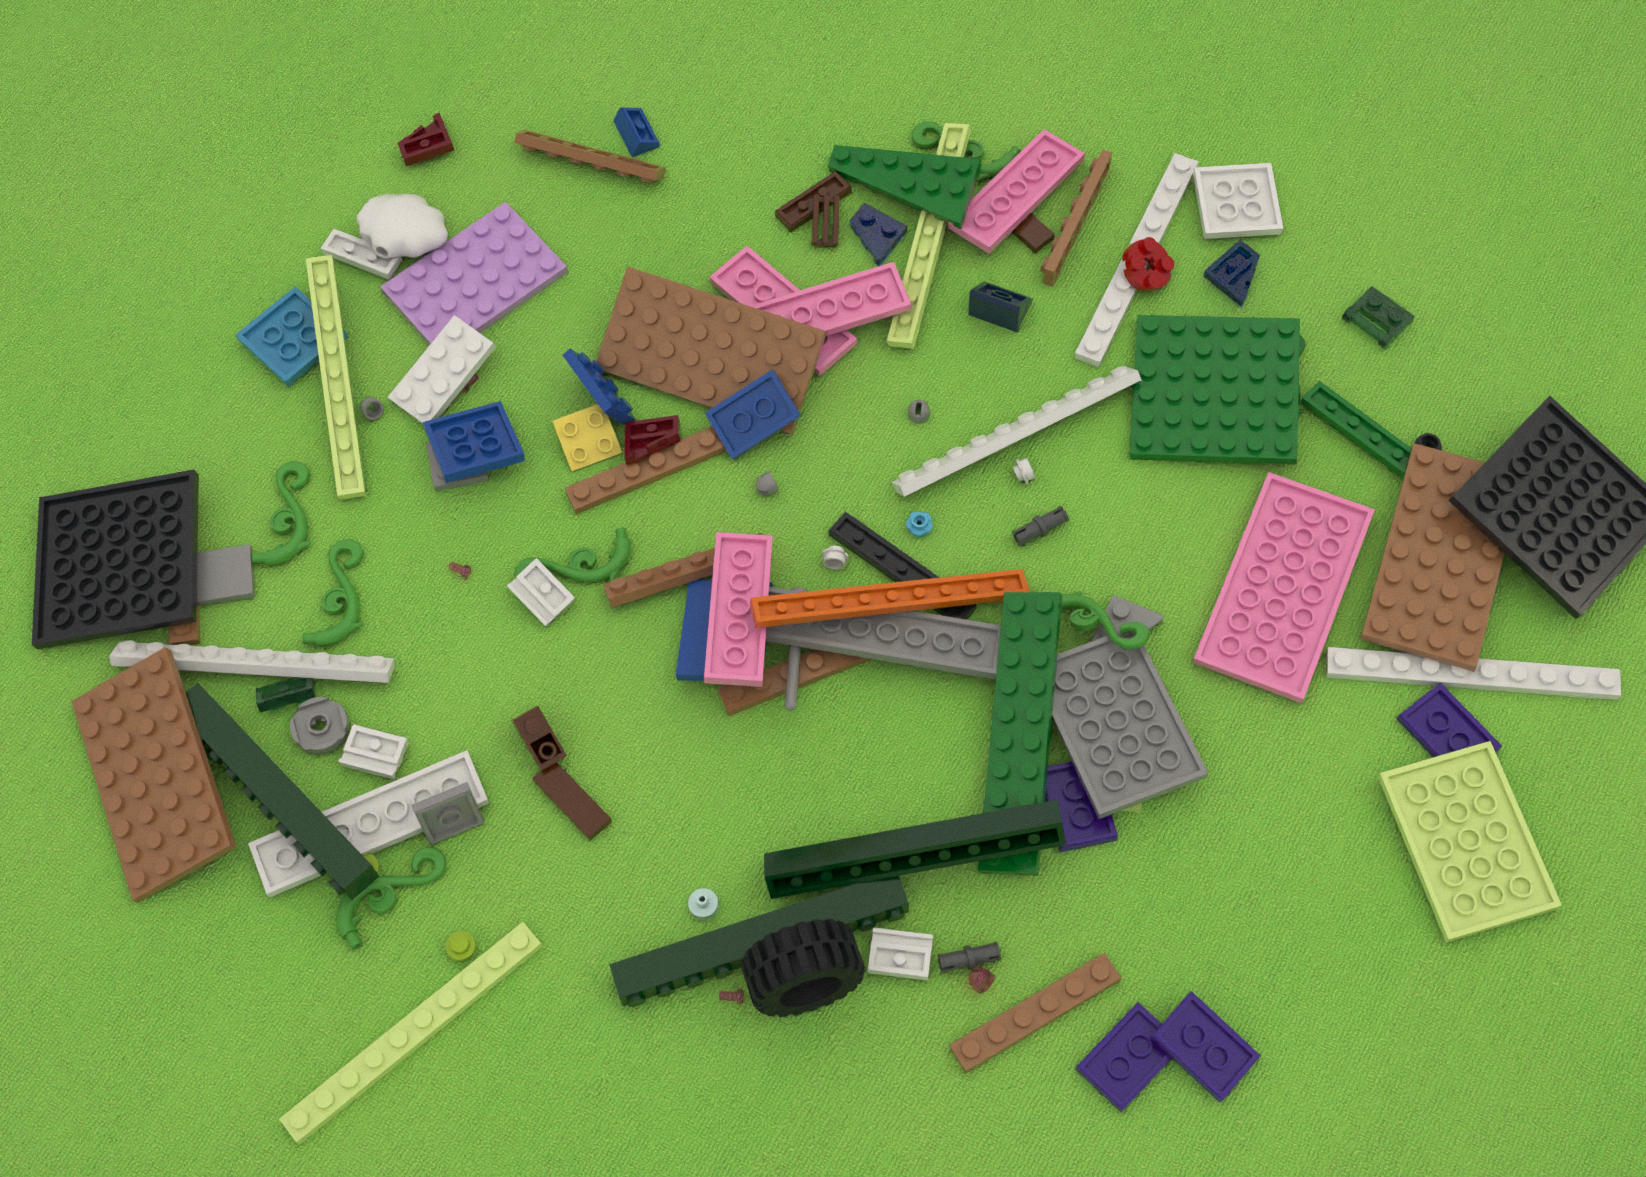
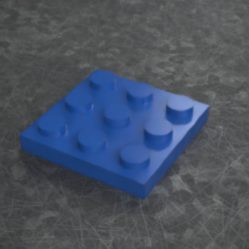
(473, 441)

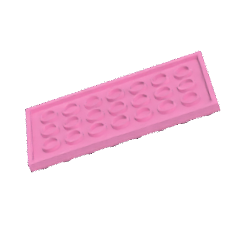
(1284, 587)

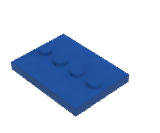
(695, 632)

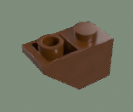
(538, 737)

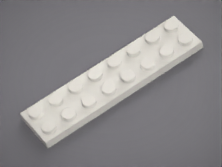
(367, 821)

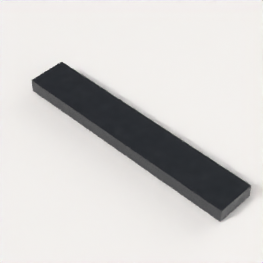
(887, 558)

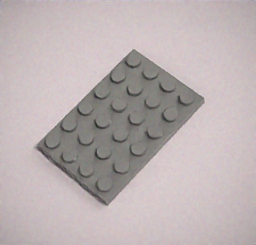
(1121, 726)

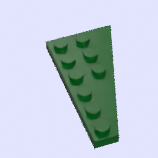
(918, 180)

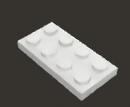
(442, 371)

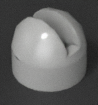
(379, 408)
(925, 411)
(766, 484)

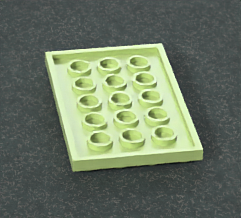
(1469, 841)

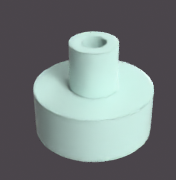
(703, 904)

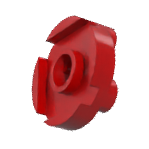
(1159, 262)

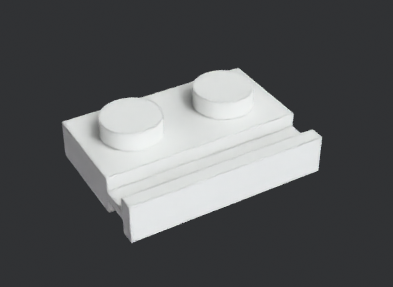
(541, 592)
(373, 752)
(900, 954)

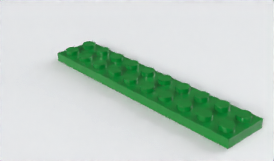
(1022, 713)

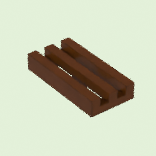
(826, 200)

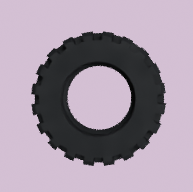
(802, 967)

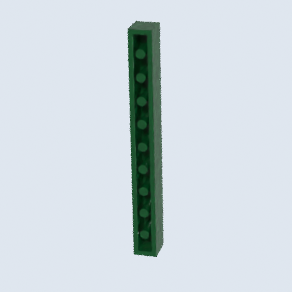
(279, 797)
(914, 849)
(723, 949)

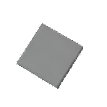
(225, 575)
(448, 813)

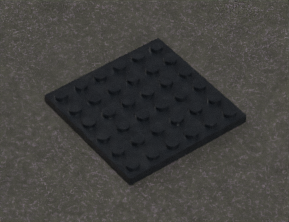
(1559, 506)
(116, 559)

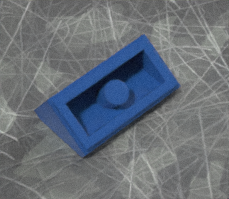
(635, 131)

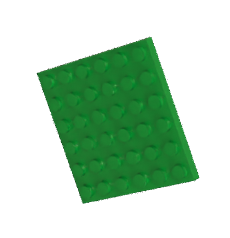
(1216, 389)

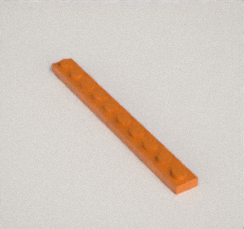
(885, 598)

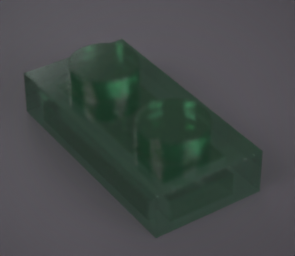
(284, 693)

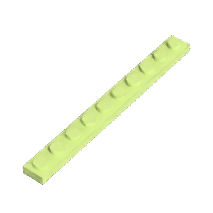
(925, 251)
(335, 378)
(410, 1033)

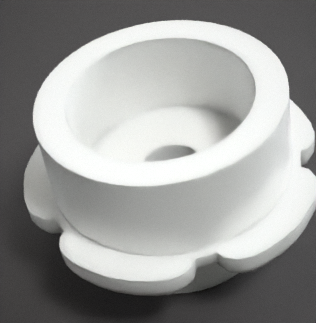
(1023, 470)
(834, 558)

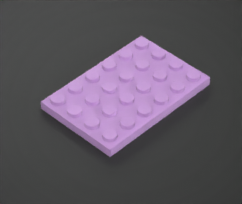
(475, 275)

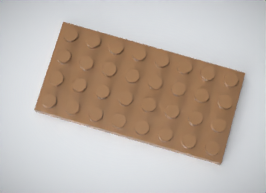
(703, 342)
(1435, 567)
(153, 775)

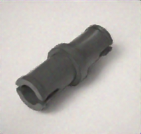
(1040, 526)
(969, 957)

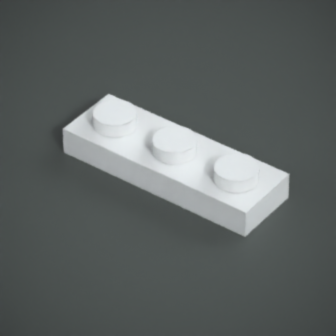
(353, 252)

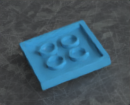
(284, 337)

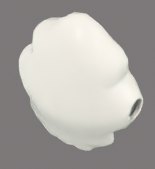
(401, 226)

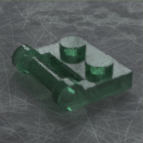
(1382, 312)

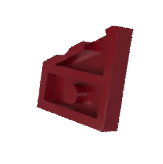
(426, 142)
(650, 436)

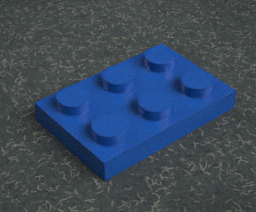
(600, 388)
(753, 414)

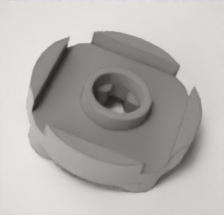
(327, 739)

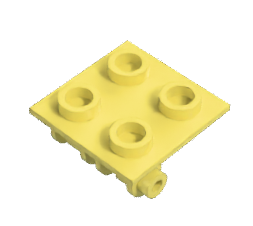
(586, 437)

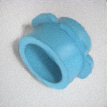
(919, 530)

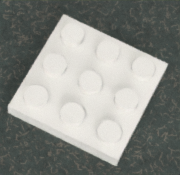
(1237, 200)

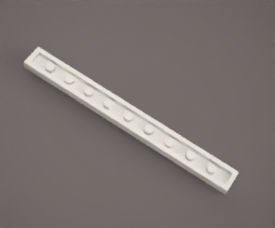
(1120, 292)
(1009, 433)
(261, 662)
(1488, 675)

